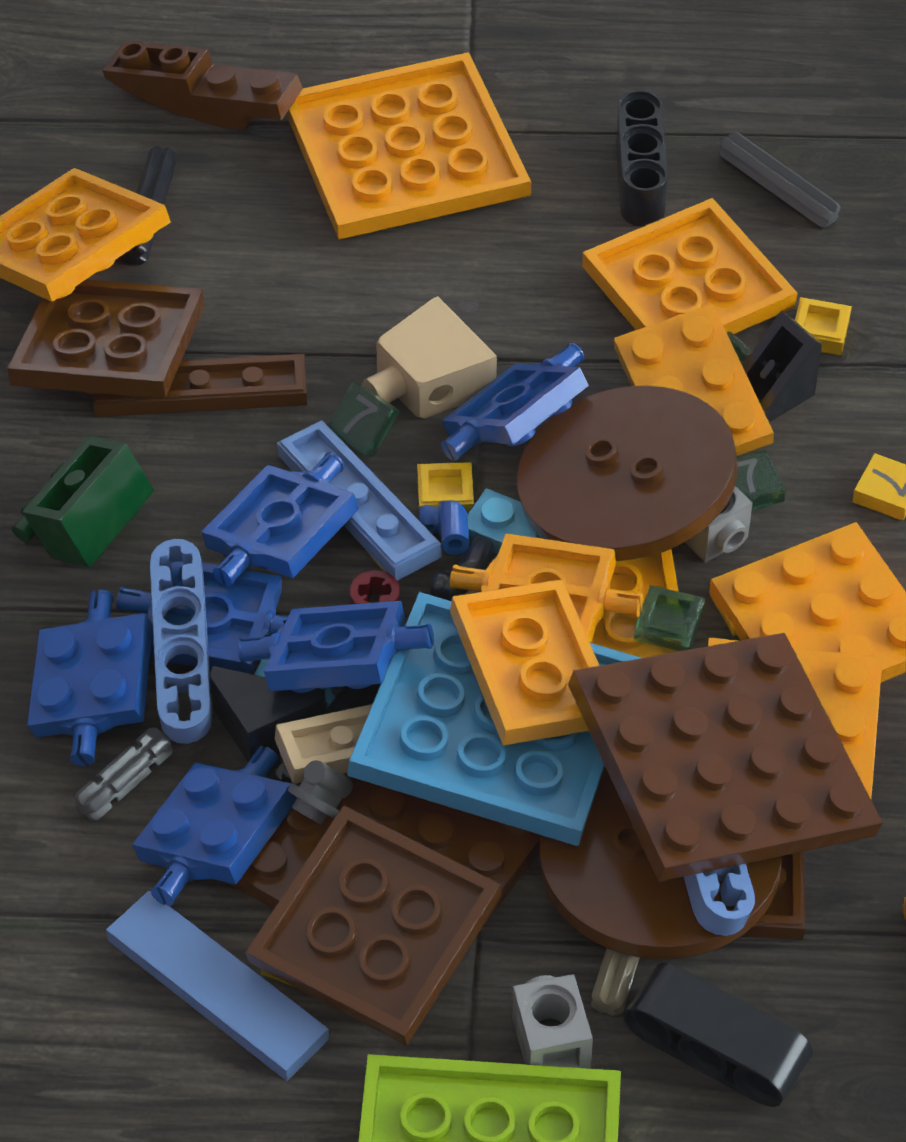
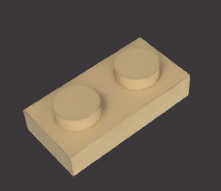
(320, 738)

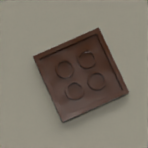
(108, 339)
(374, 924)

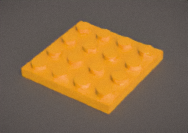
(406, 145)

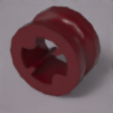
(374, 583)

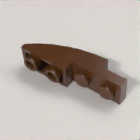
(191, 86)

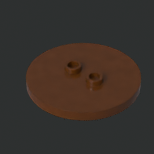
(628, 471)
(615, 897)

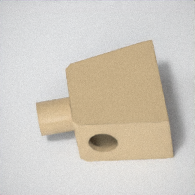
(431, 361)

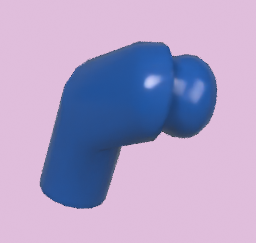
(449, 522)

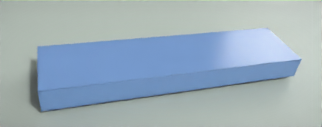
(382, 521)
(218, 985)

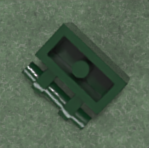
(86, 502)

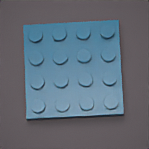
(439, 743)

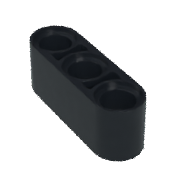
(641, 157)
(718, 1034)

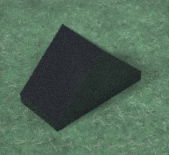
(783, 366)
(253, 711)

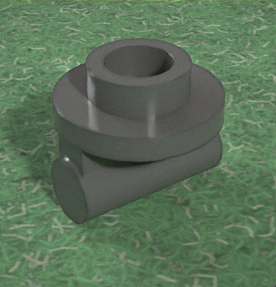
(320, 791)

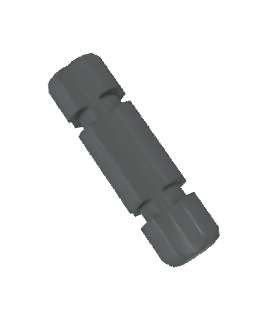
(123, 774)

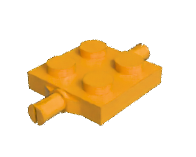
(533, 560)

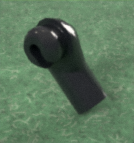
(476, 556)

